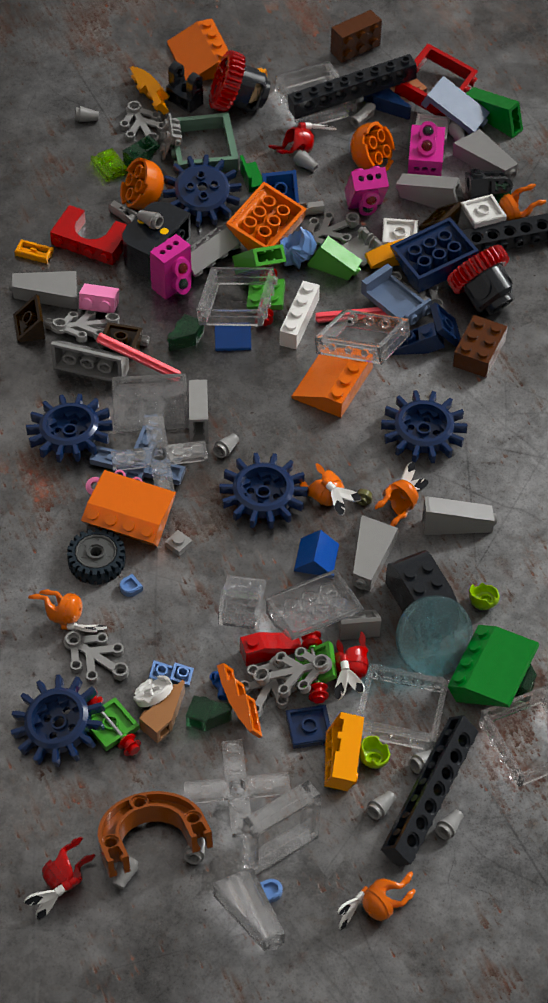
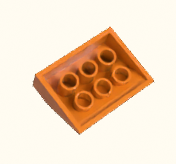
(199, 49)
(266, 218)
(332, 383)
(129, 508)

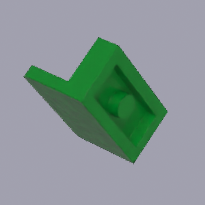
(250, 174)

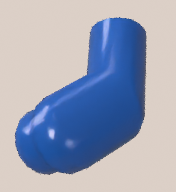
(215, 679)

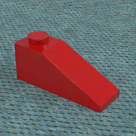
(264, 645)

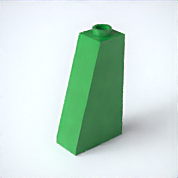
(504, 112)

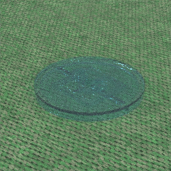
(433, 635)

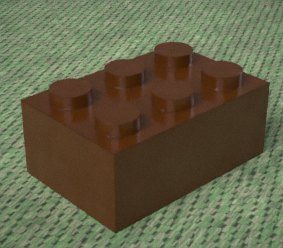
(356, 36)
(480, 346)

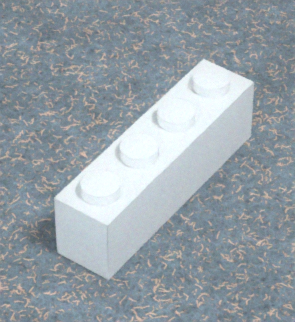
(299, 315)

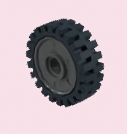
(96, 556)

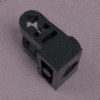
(182, 92)
(480, 183)

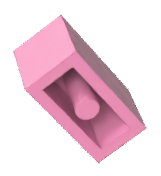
(98, 298)

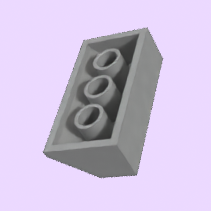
(212, 247)
(88, 361)

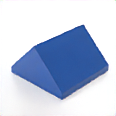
(284, 182)
(232, 338)
(316, 554)

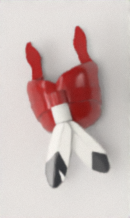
(301, 137)
(351, 667)
(59, 878)

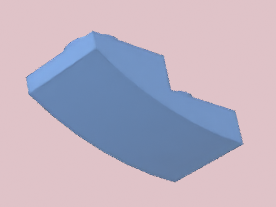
(175, 673)

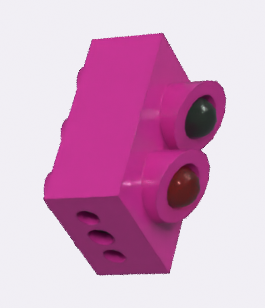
(426, 149)
(366, 189)
(171, 267)

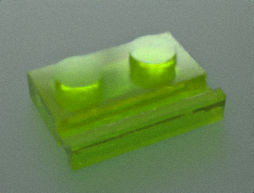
(109, 164)

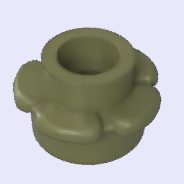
(366, 497)

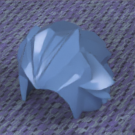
(298, 247)

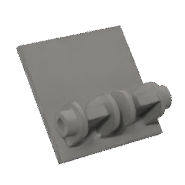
(170, 135)
(362, 244)

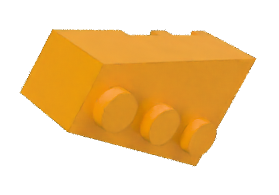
(343, 751)

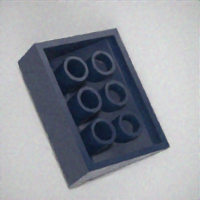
(433, 254)

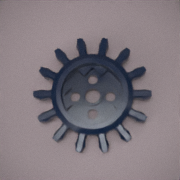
(206, 175)
(414, 416)
(61, 419)
(253, 479)
(52, 705)

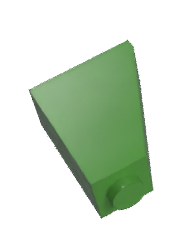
(260, 257)
(335, 260)

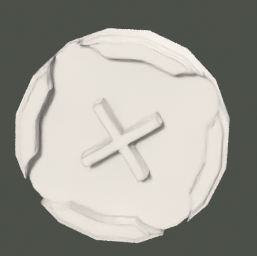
(153, 691)

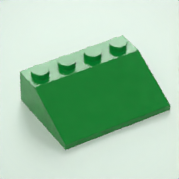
(492, 667)

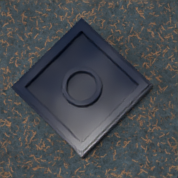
(445, 324)
(307, 726)

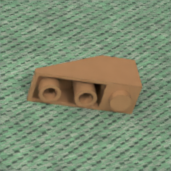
(160, 718)

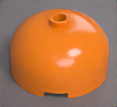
(371, 145)
(142, 184)

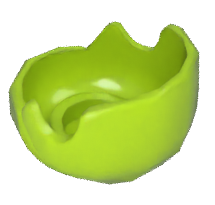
(484, 596)
(374, 753)

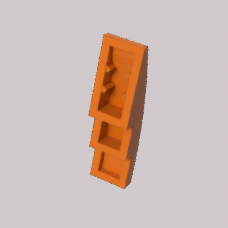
(241, 702)

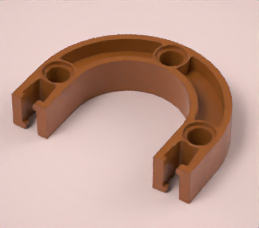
(144, 808)

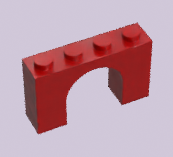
(104, 249)

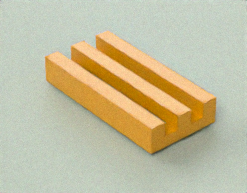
(32, 253)

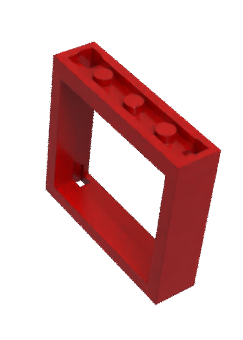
(444, 60)

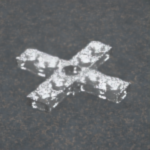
(157, 446)
(235, 776)

